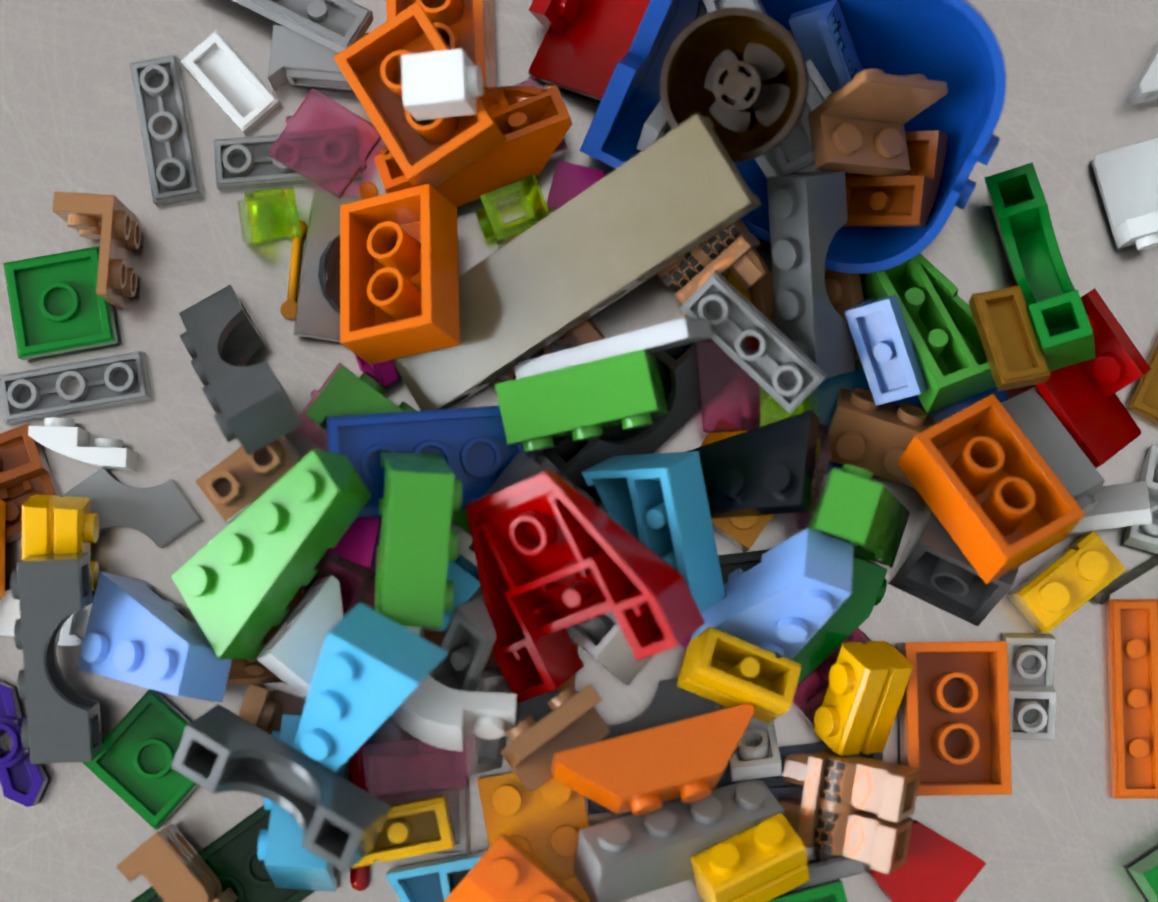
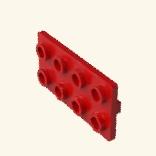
(584, 41)
(1085, 392)

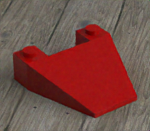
(558, 561)

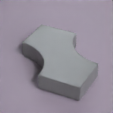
(156, 511)

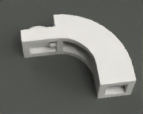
(445, 714)

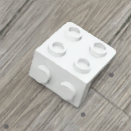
(1130, 192)

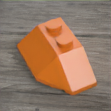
(532, 123)
(656, 763)

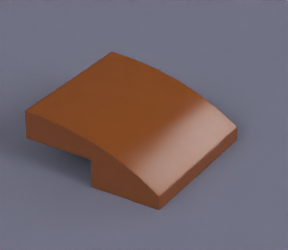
(899, 199)
(22, 474)

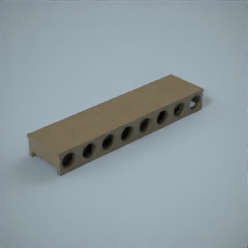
(583, 260)

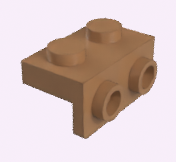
(874, 434)
(568, 726)

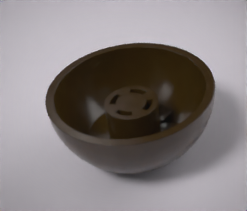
(707, 79)

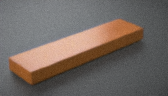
(1133, 697)

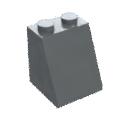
(943, 576)

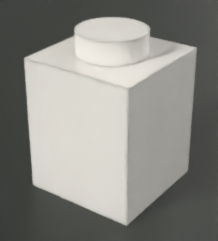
(440, 84)

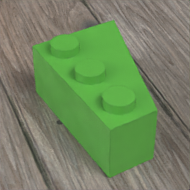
(939, 330)
(582, 400)
(860, 514)
(416, 539)

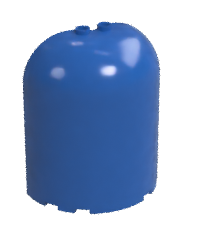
(902, 38)

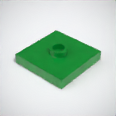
(58, 304)
(140, 758)

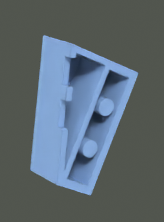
(786, 594)
(149, 643)

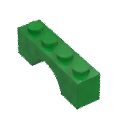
(1039, 266)

